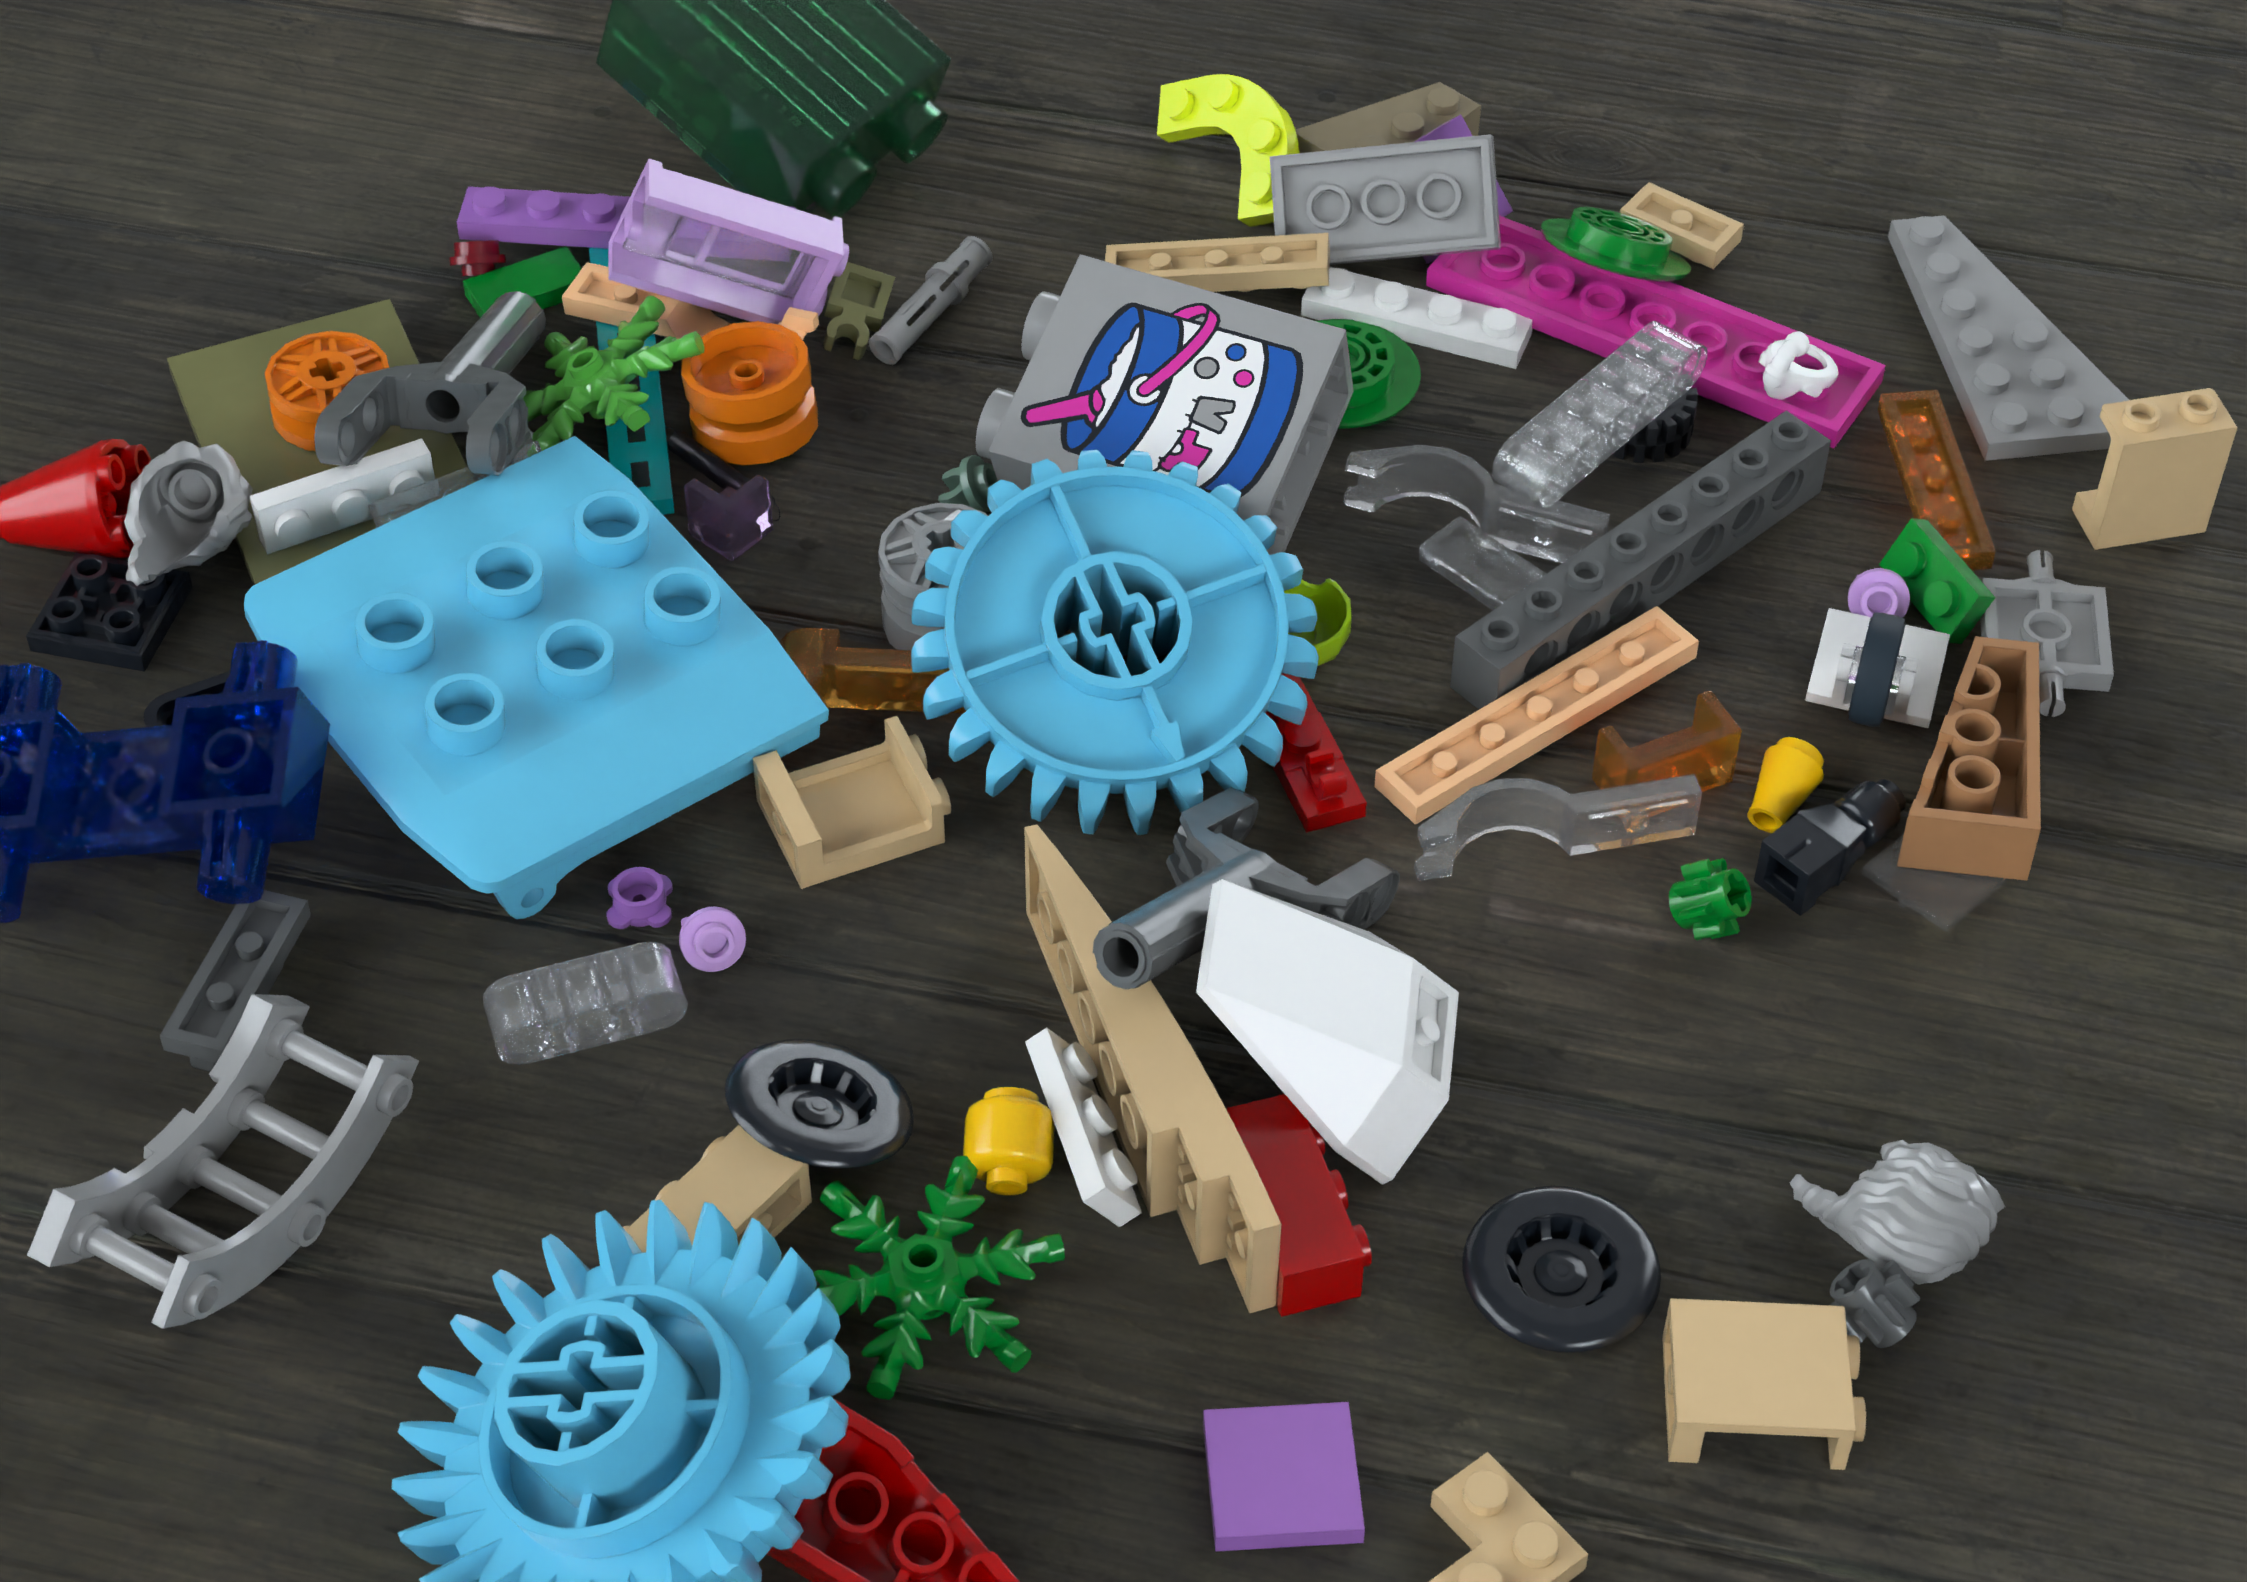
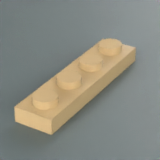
(1232, 263)

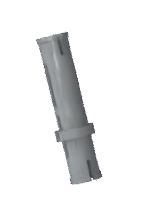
(965, 264)

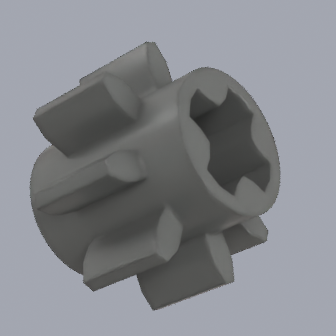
(1876, 1301)

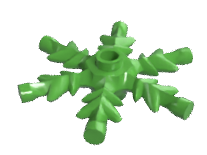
(599, 379)

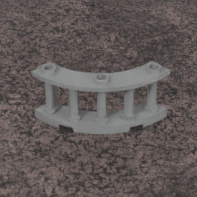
(215, 1272)

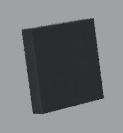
(104, 617)

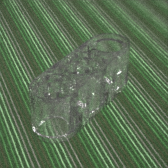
(584, 1003)

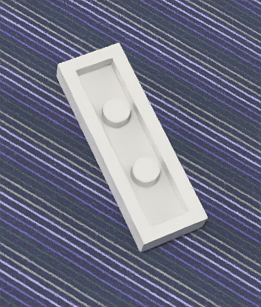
(337, 496)
(1084, 1126)

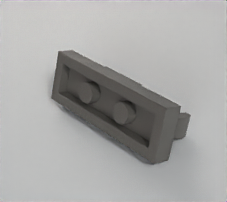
(239, 963)

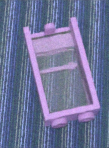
(724, 248)

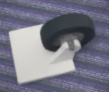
(1877, 668)

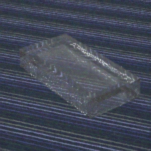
(1478, 563)

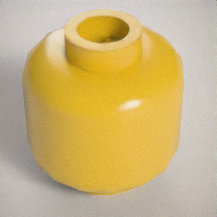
(1009, 1139)

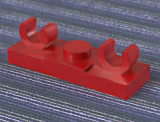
(1315, 771)

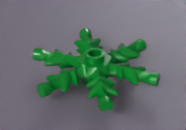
(930, 1276)

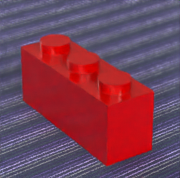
(1319, 1247)

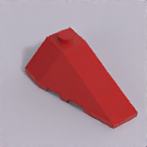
(884, 1520)

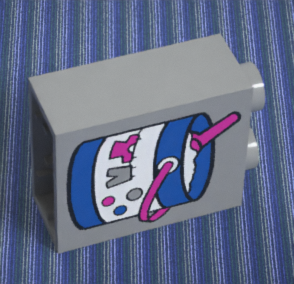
(1176, 376)

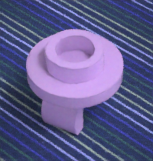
(1879, 592)
(712, 939)

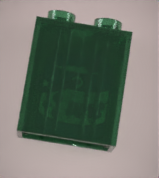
(782, 91)

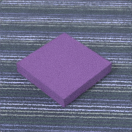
(1283, 1476)

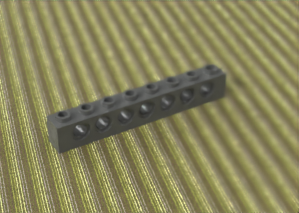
(1642, 559)

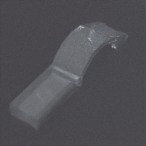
(1500, 512)
(1574, 821)

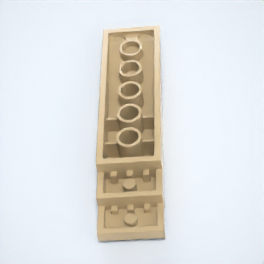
(1155, 1086)

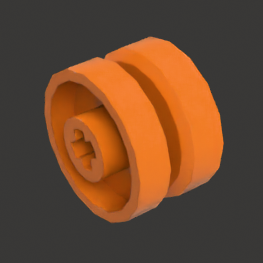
(751, 393)

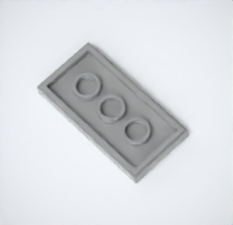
(1391, 198)

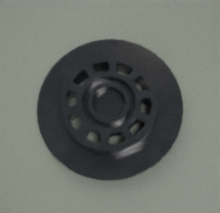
(819, 1103)
(1558, 1286)

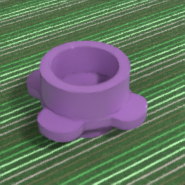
(639, 899)

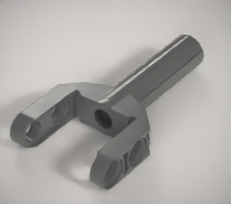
(460, 394)
(1211, 850)

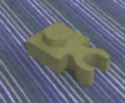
(857, 306)

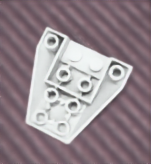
(1333, 1020)

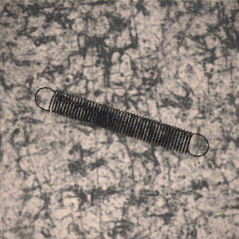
(685, 458)

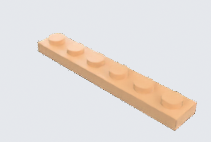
(1535, 714)

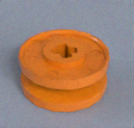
(311, 374)

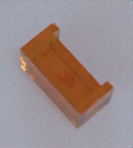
(1703, 749)

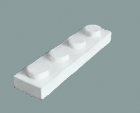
(1422, 317)

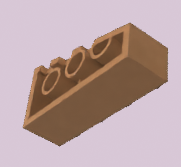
(1983, 780)

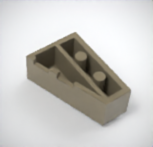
(1391, 121)

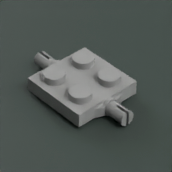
(2066, 623)

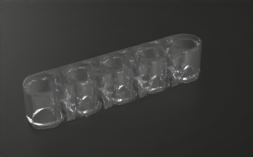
(1599, 414)

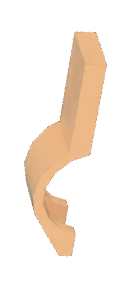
(610, 302)

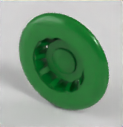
(1616, 244)
(1382, 373)

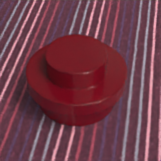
(477, 257)

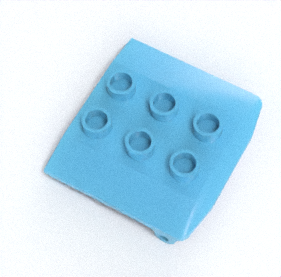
(534, 670)

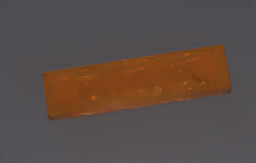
(1935, 473)

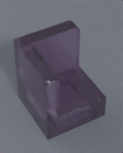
(729, 519)

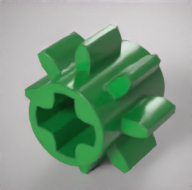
(1710, 899)

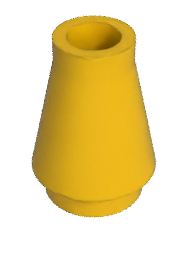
(1785, 781)

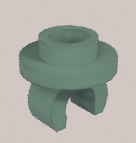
(969, 483)

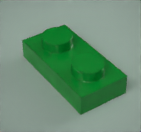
(1938, 580)

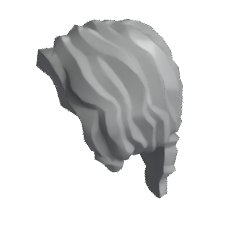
(184, 510)
(1911, 1209)

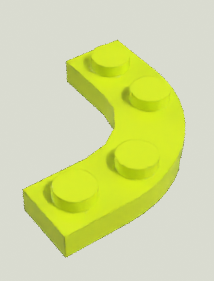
(1235, 108)

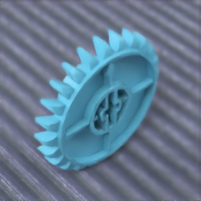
(1161, 577)
(634, 1414)

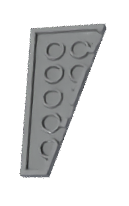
(2007, 362)

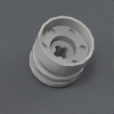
(902, 562)

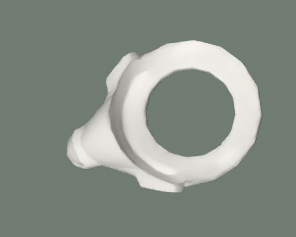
(1786, 378)

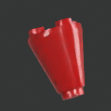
(75, 501)

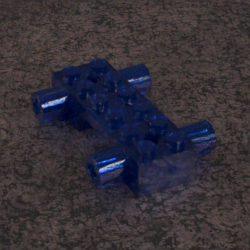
(217, 780)

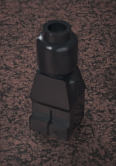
(1825, 842)

